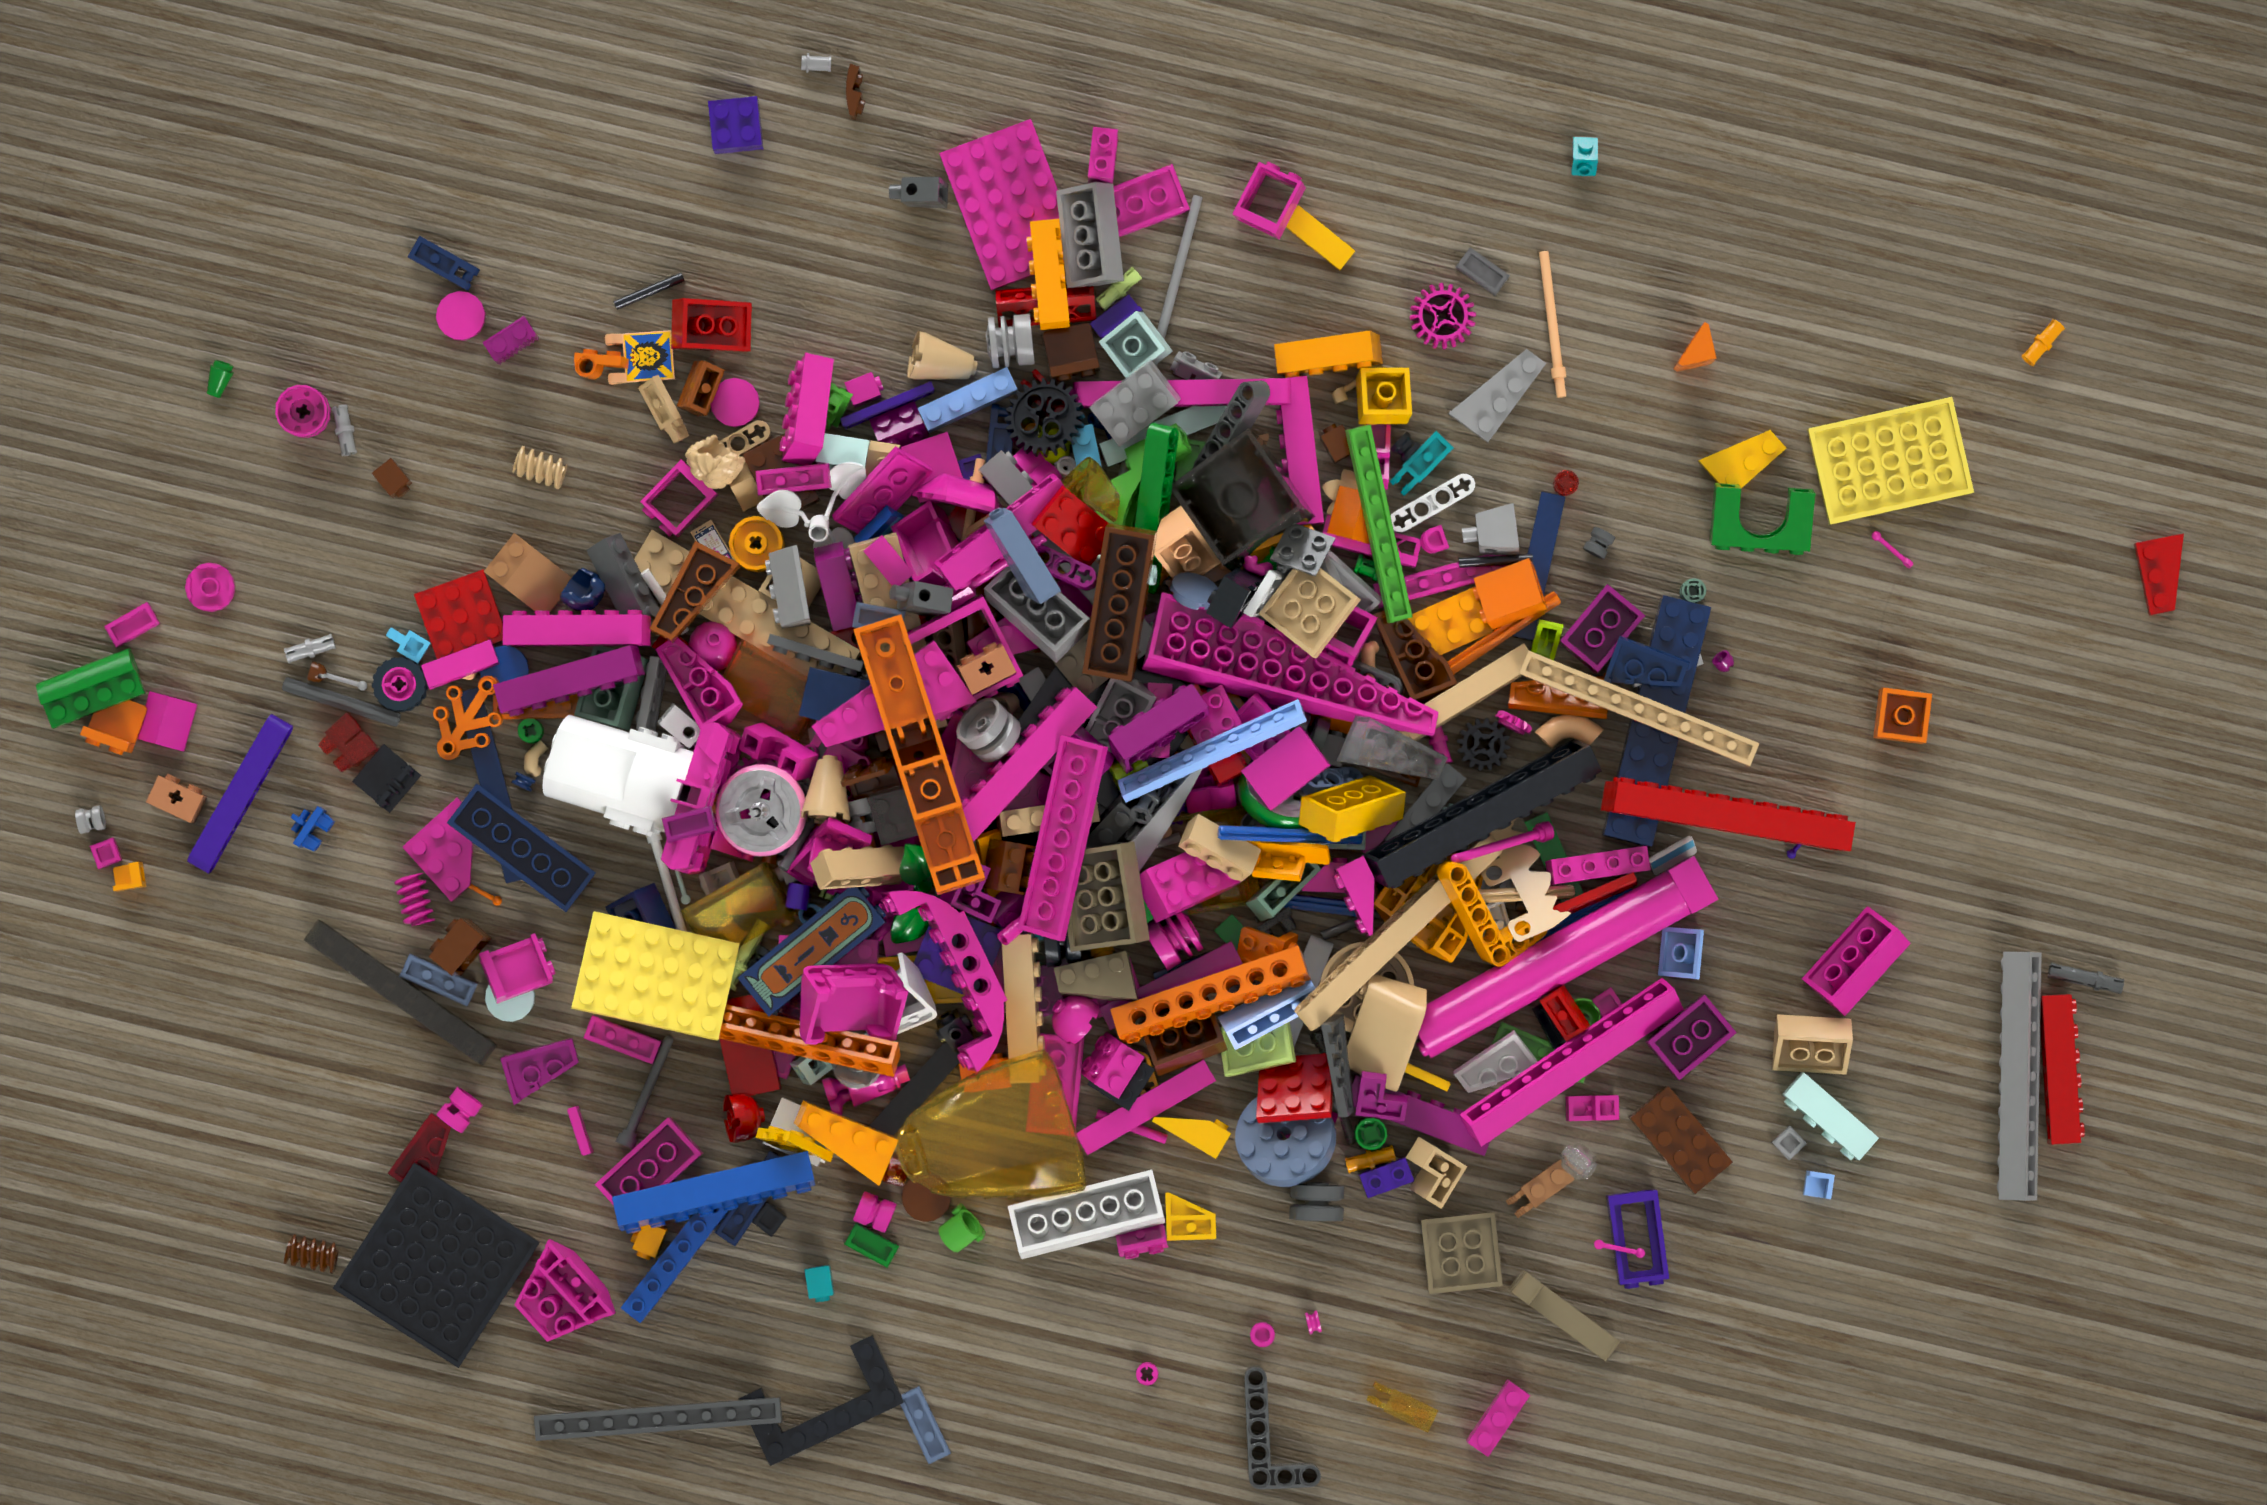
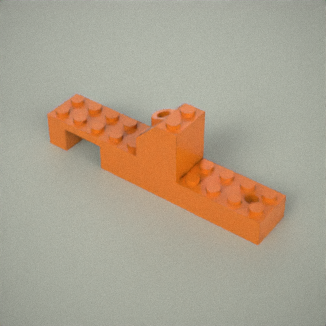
(911, 729)

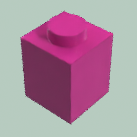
(864, 389)

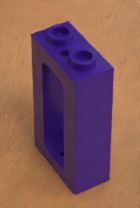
(1660, 1268)

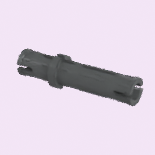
(2086, 978)

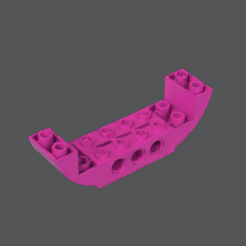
(989, 999)

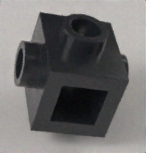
(954, 1029)

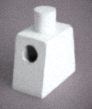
(675, 721)

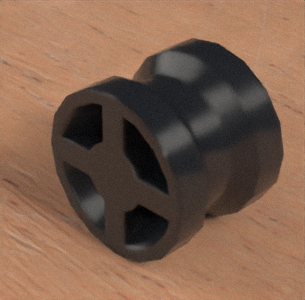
(1405, 447)

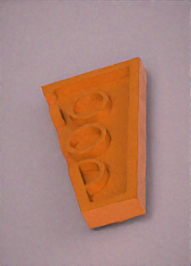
(1543, 698)

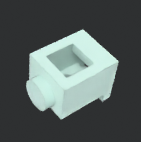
(807, 1074)

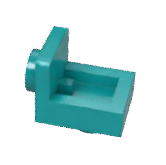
(1584, 156)

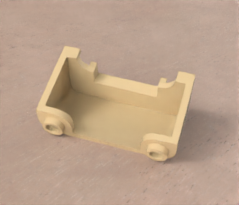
(1386, 1028)

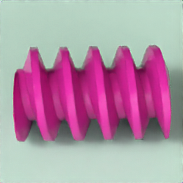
(414, 900)

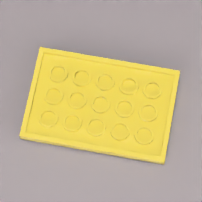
(1890, 460)
(655, 976)

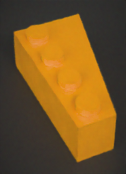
(1049, 274)
(1328, 353)
(852, 1141)

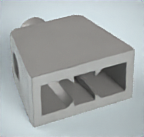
(1494, 531)

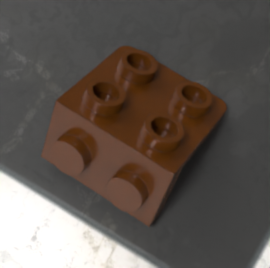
(1071, 352)
(871, 778)

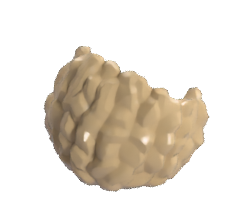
(713, 462)

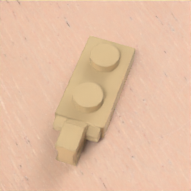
(663, 409)

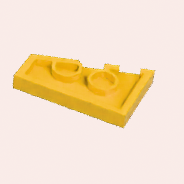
(1744, 460)

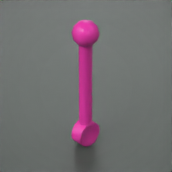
(1877, 537)
(1598, 1244)

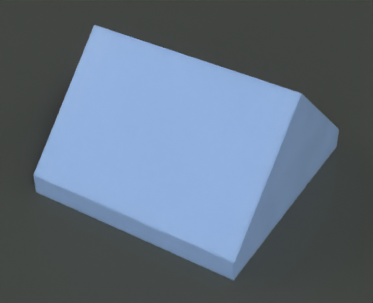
(1681, 953)

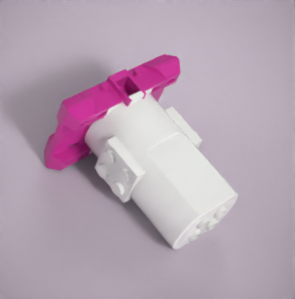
(642, 779)

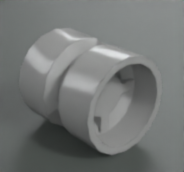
(858, 809)

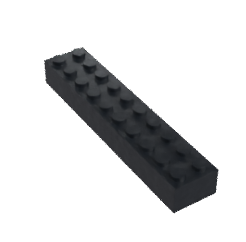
(1482, 813)

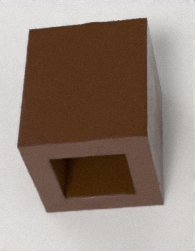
(1335, 442)
(392, 479)

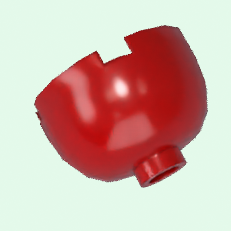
(743, 1117)

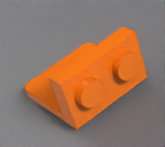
(116, 727)
(1258, 944)

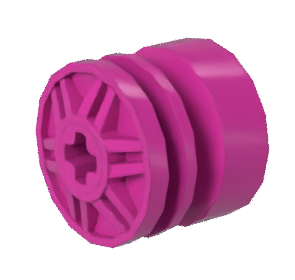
(295, 398)
(1173, 938)

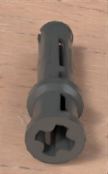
(1146, 805)

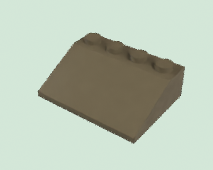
(1108, 900)

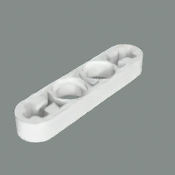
(1430, 500)

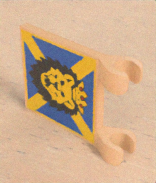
(647, 354)

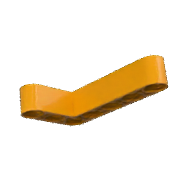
(1482, 919)

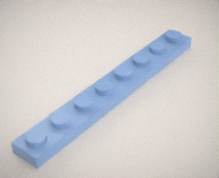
(1212, 750)

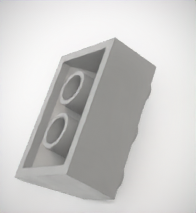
(788, 588)

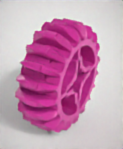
(1433, 309)

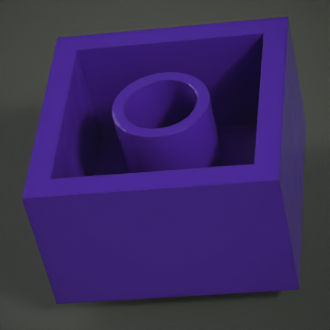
(735, 125)

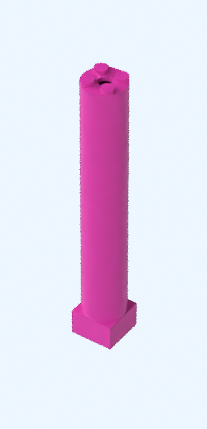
(1564, 956)

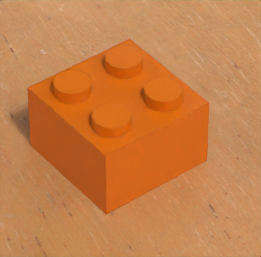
(1902, 715)

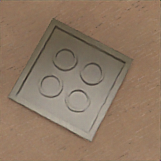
(1461, 1252)

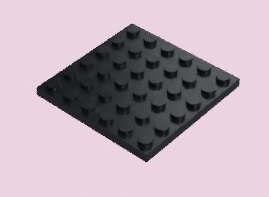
(436, 1265)

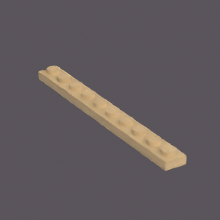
(1639, 708)

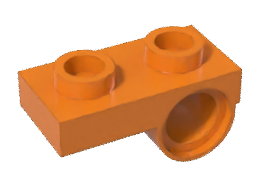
(611, 359)

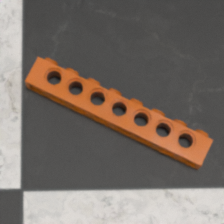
(1197, 991)
(783, 1036)

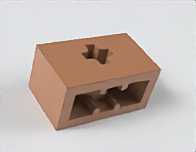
(999, 669)
(162, 798)

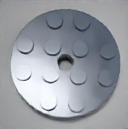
(1289, 1160)

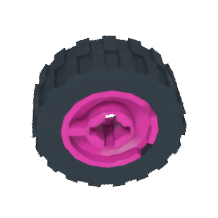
(387, 677)

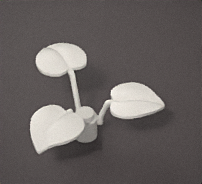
(784, 506)

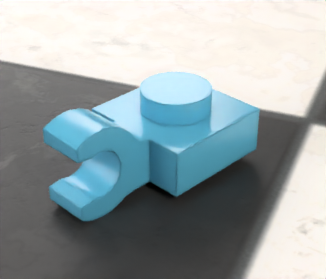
(410, 645)

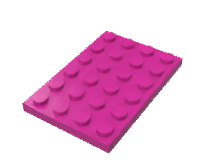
(1000, 189)

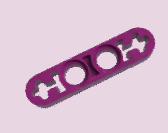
(1057, 558)

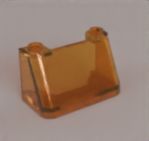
(768, 689)

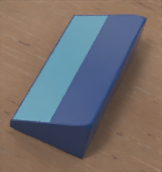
(880, 524)

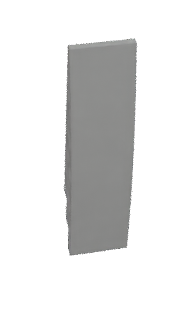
(1149, 835)

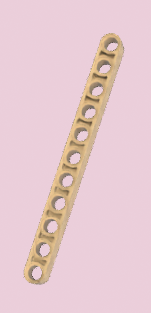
(1383, 944)

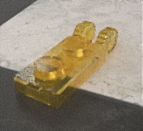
(1405, 1407)

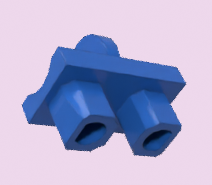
(305, 837)

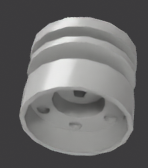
(1010, 341)

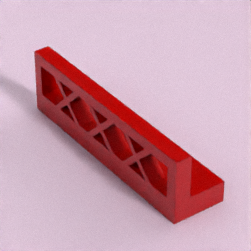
(1021, 299)

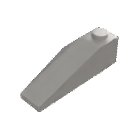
(1118, 706)

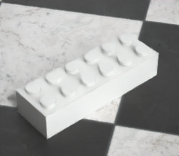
(1086, 1215)

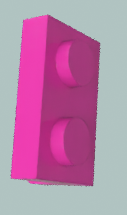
(1144, 1240)

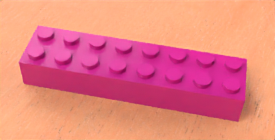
(1025, 759)

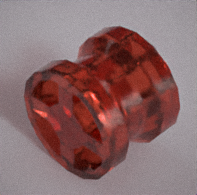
(1569, 483)

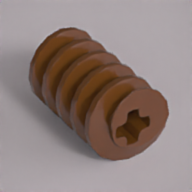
(311, 1253)

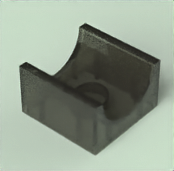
(1240, 498)

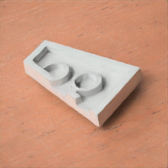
(1496, 1063)

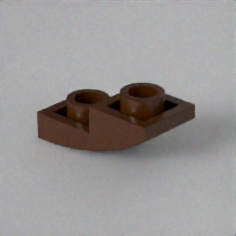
(854, 98)

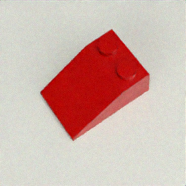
(711, 325)

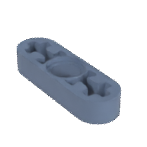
(1338, 775)

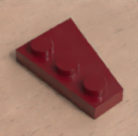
(424, 1148)

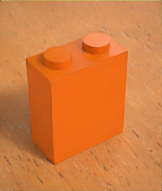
(1509, 594)

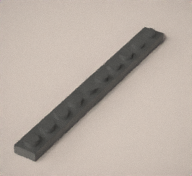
(658, 1418)

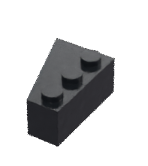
(1233, 596)

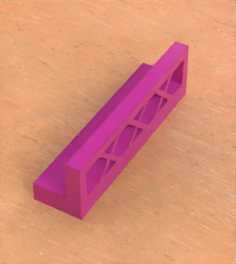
(1365, 549)

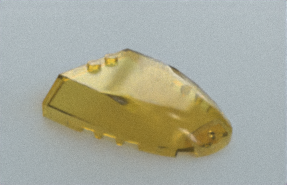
(996, 1135)

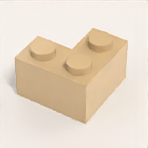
(1437, 1174)

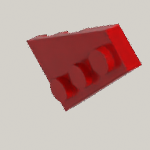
(2159, 571)

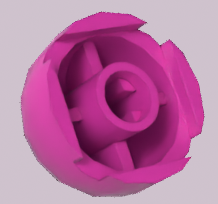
(713, 644)
(1073, 1016)

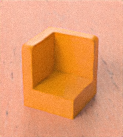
(129, 876)

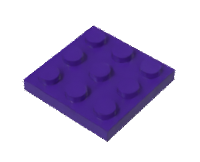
(934, 969)

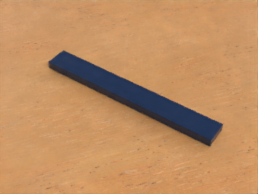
(488, 764)

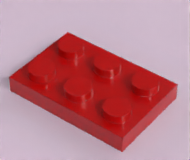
(1072, 526)

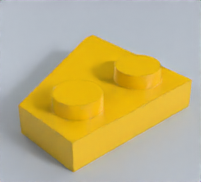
(1188, 1220)

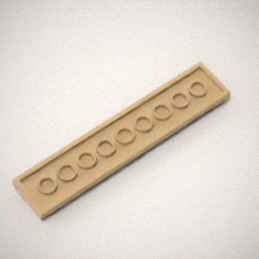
(742, 608)

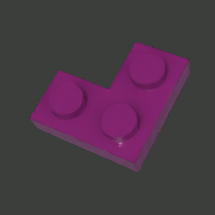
(1377, 1104)

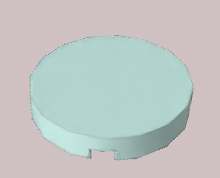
(511, 1009)

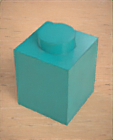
(819, 1283)

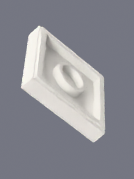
(1264, 593)

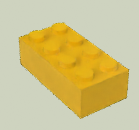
(1352, 808)

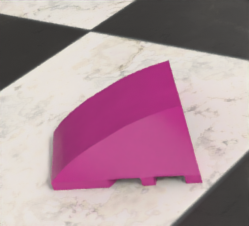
(960, 493)
(562, 1293)

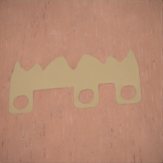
(1529, 885)

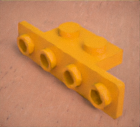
(1287, 859)

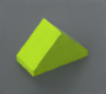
(1546, 638)

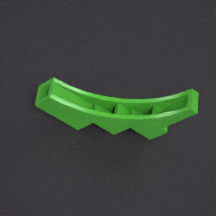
(1129, 482)

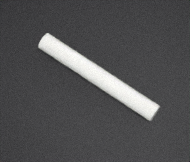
(655, 588)

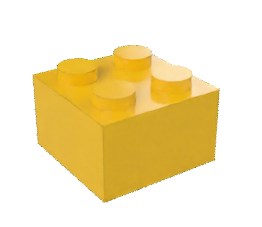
(1383, 396)

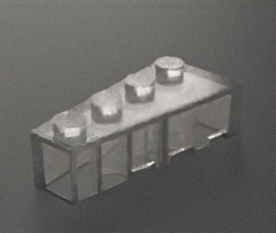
(1383, 748)

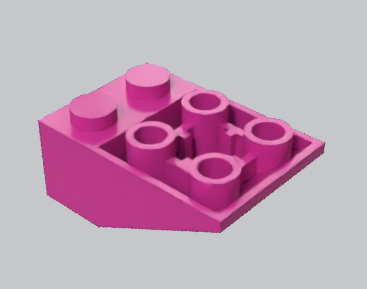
(1359, 887)

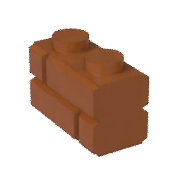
(700, 388)

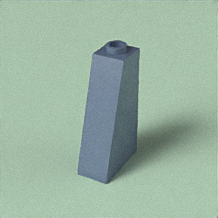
(1021, 556)

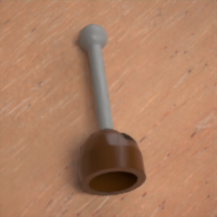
(318, 673)

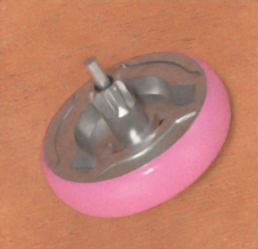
(754, 834)

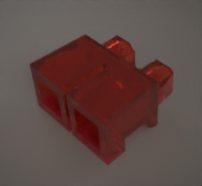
(356, 750)

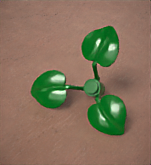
(914, 872)

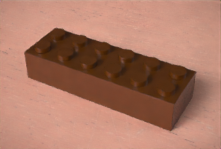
(1119, 602)

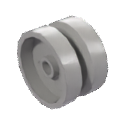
(988, 730)

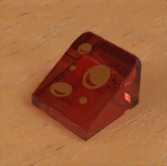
(894, 1173)

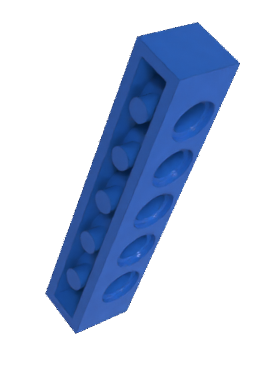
(671, 1264)

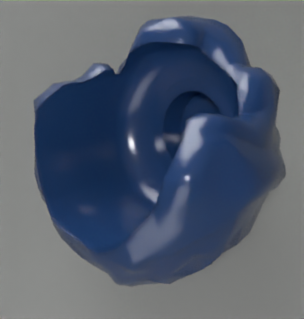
(583, 591)

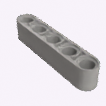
(1316, 957)

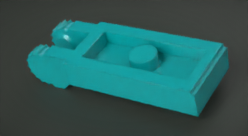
(1423, 461)

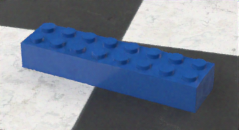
(713, 1191)

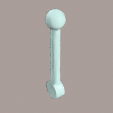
(685, 899)

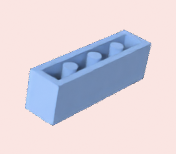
(967, 400)
(1267, 1013)

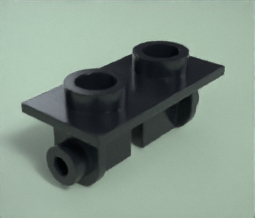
(1548, 1027)

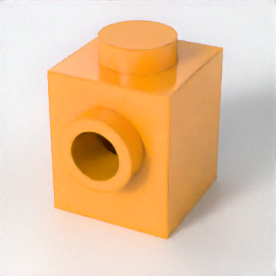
(648, 1241)

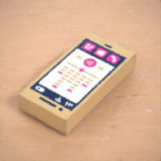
(710, 537)

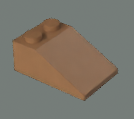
(528, 574)

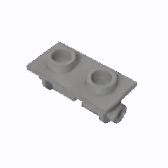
(1188, 364)

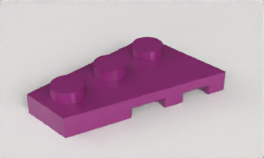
(535, 1067)

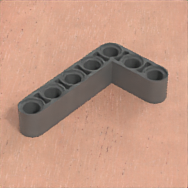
(1237, 417)
(1263, 1439)

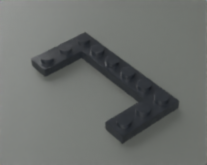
(882, 1397)

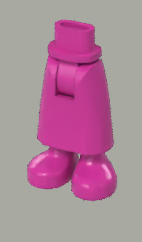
(840, 1094)

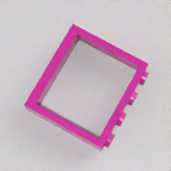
(960, 612)

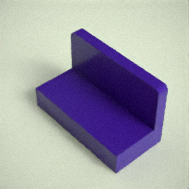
(1114, 316)

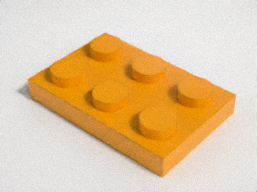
(1451, 622)

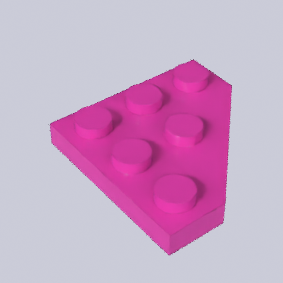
(443, 853)

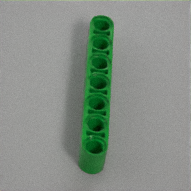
(1156, 482)

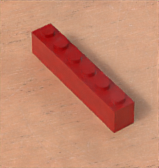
(2060, 1069)

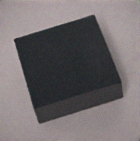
(769, 1219)

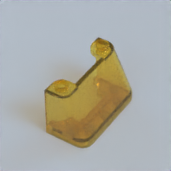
(741, 908)

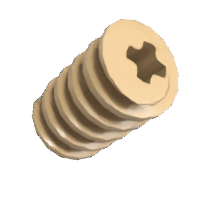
(539, 468)

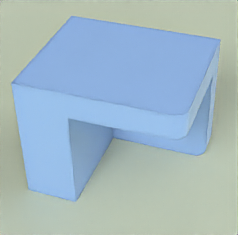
(1818, 1184)

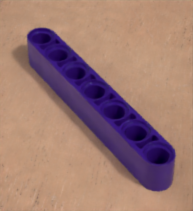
(240, 793)

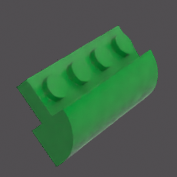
(90, 688)

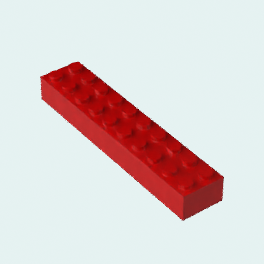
(1732, 816)

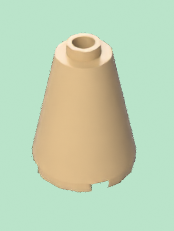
(938, 360)
(825, 792)

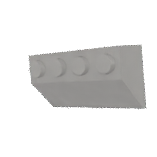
(1090, 235)

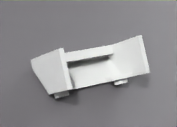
(919, 1002)

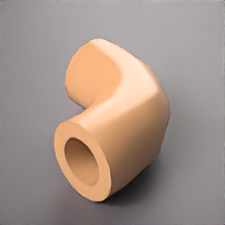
(1566, 727)

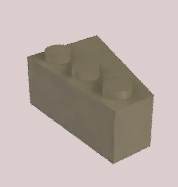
(1099, 978)

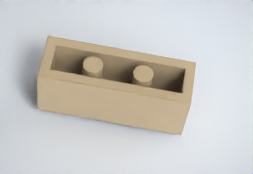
(1231, 856)

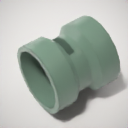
(1690, 593)

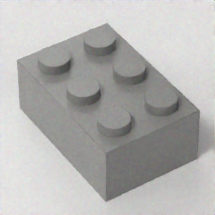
(1135, 403)

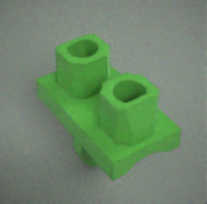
(837, 405)

